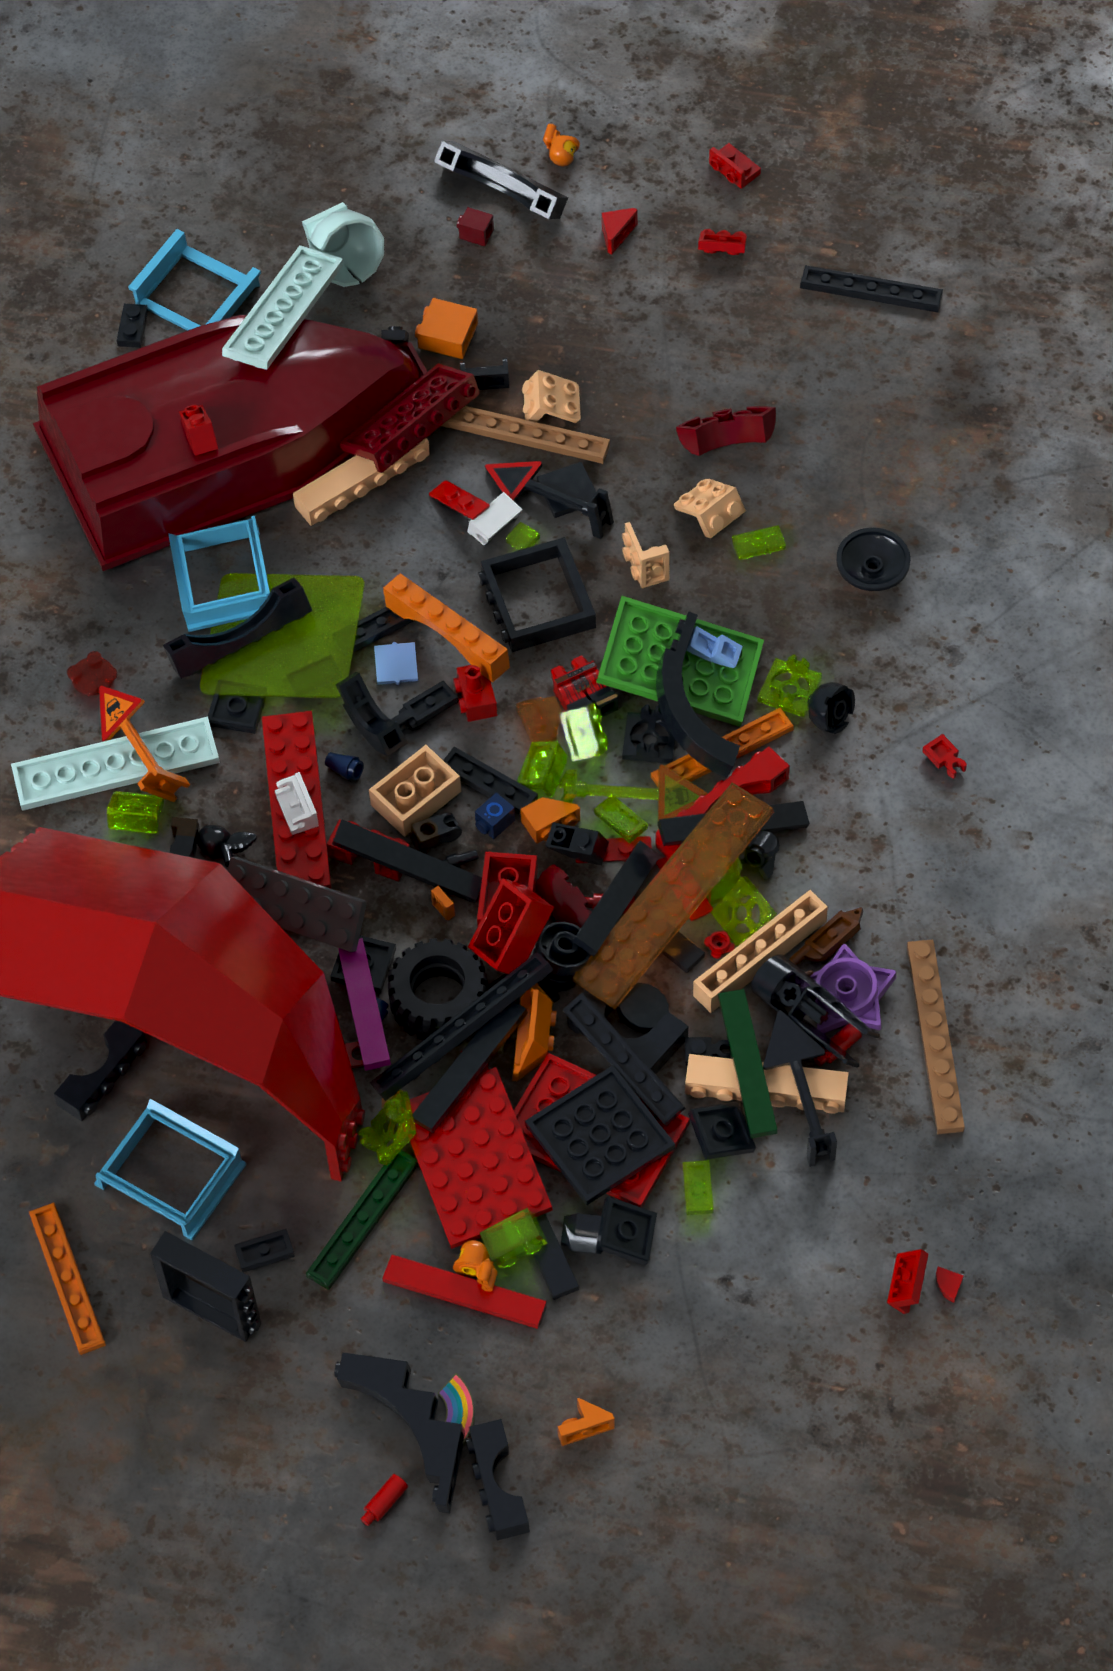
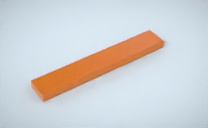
(748, 737)
(67, 1279)

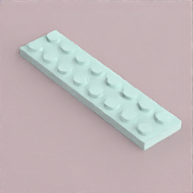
(282, 307)
(112, 763)

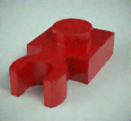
(944, 753)

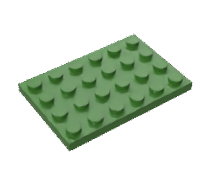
(638, 642)

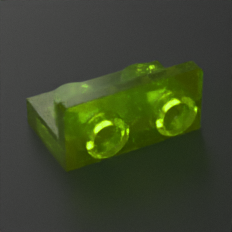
(584, 732)
(543, 767)
(134, 812)

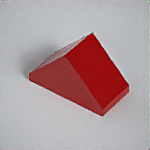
(617, 226)

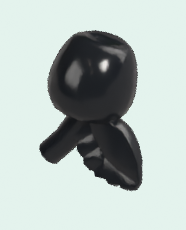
(219, 843)

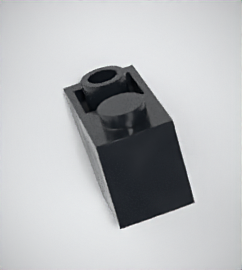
(578, 843)

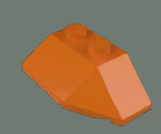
(533, 1032)

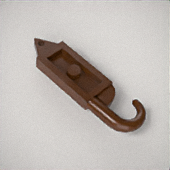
(829, 937)

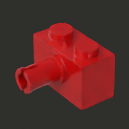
(476, 693)

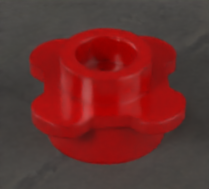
(719, 937)

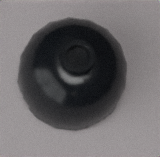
(830, 707)

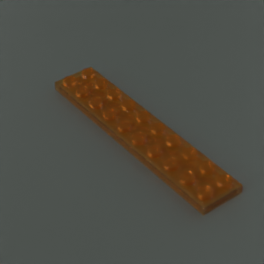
(673, 895)

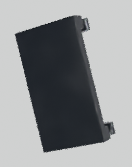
(490, 376)

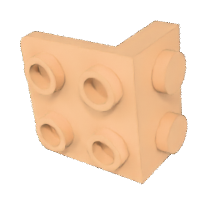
(551, 396)
(712, 504)

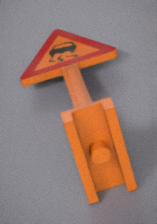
(116, 711)

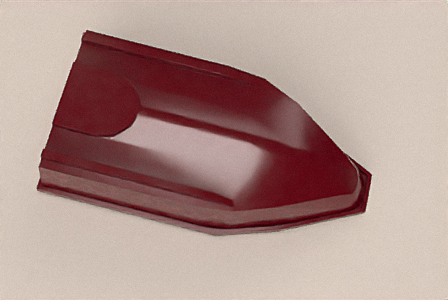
(127, 456)

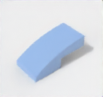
(714, 649)

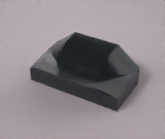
(581, 1232)

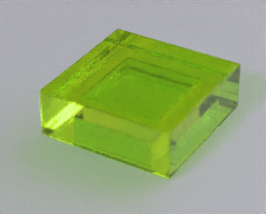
(522, 536)

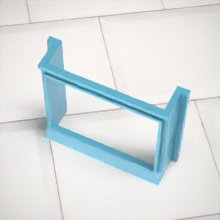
(167, 258)
(226, 609)
(209, 1196)

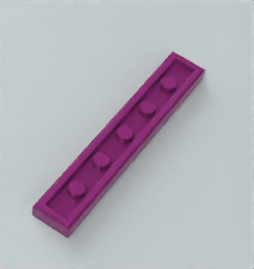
(364, 1007)

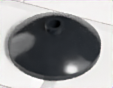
(877, 550)

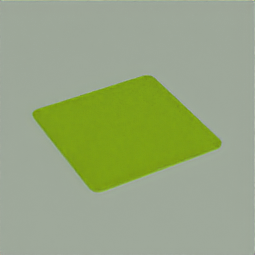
(301, 657)

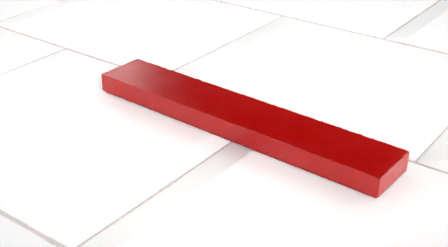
(464, 1291)

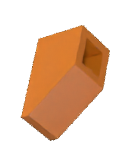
(540, 815)

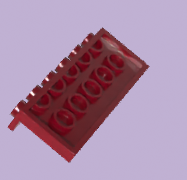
(412, 416)

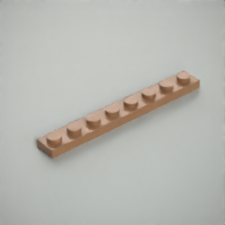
(530, 434)
(935, 1037)

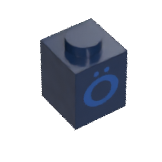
(494, 816)

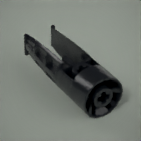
(778, 985)

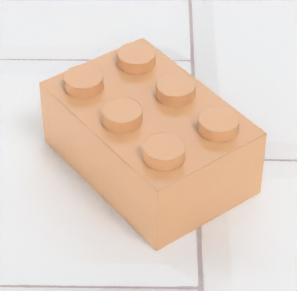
(415, 790)

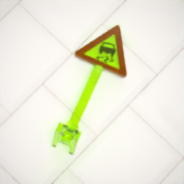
(672, 794)

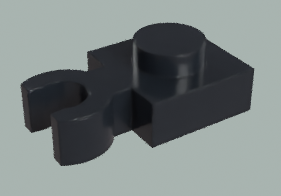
(704, 1047)

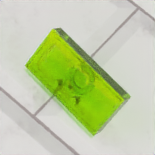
(758, 542)
(620, 818)
(698, 1187)

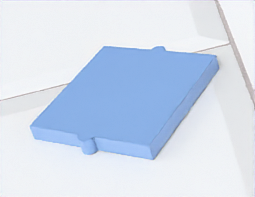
(396, 663)

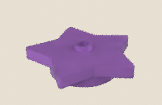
(855, 986)

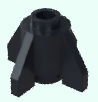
(762, 853)

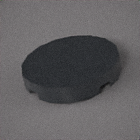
(643, 1007)

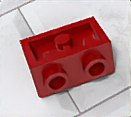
(733, 165)
(907, 1280)

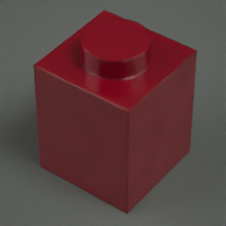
(475, 226)

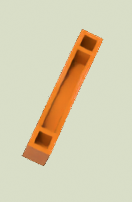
(477, 647)

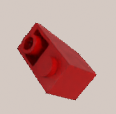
(198, 429)

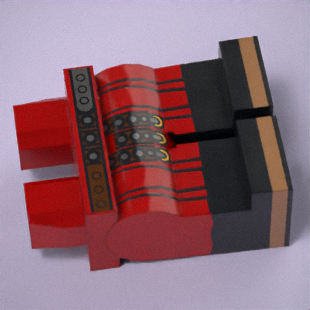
(580, 687)

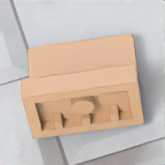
(647, 566)

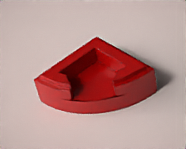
(948, 1283)

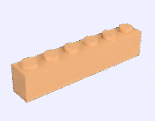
(348, 482)
(772, 939)
(717, 1079)

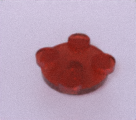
(91, 674)

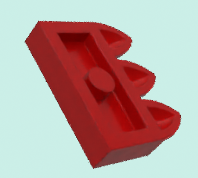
(722, 241)

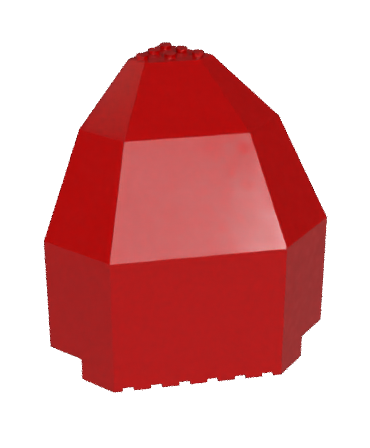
(181, 959)

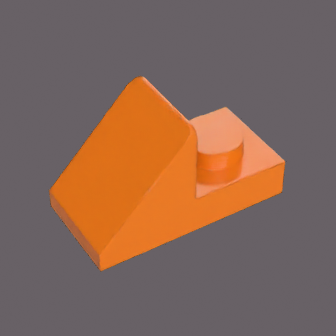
(592, 1422)

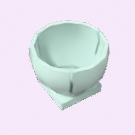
(348, 237)

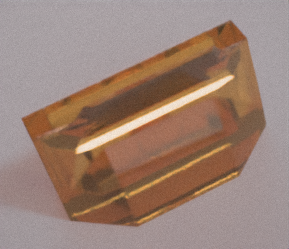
(540, 718)

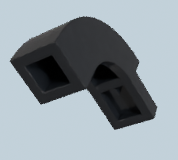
(371, 722)

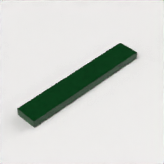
(747, 1063)
(361, 1220)

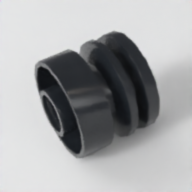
(562, 954)

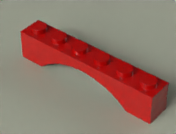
(759, 776)

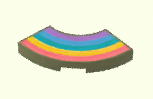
(458, 1403)

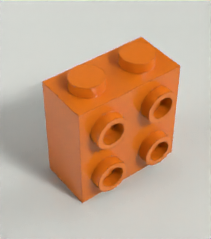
(447, 328)

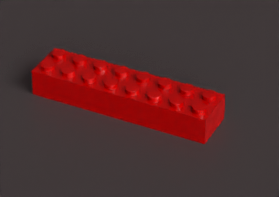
(290, 750)

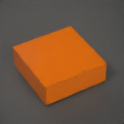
(442, 903)

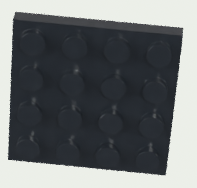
(600, 1135)

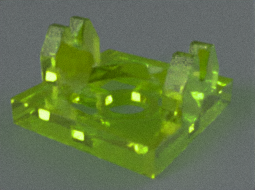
(778, 697)
(732, 900)
(375, 1139)

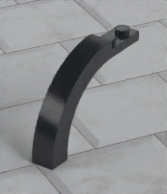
(683, 723)

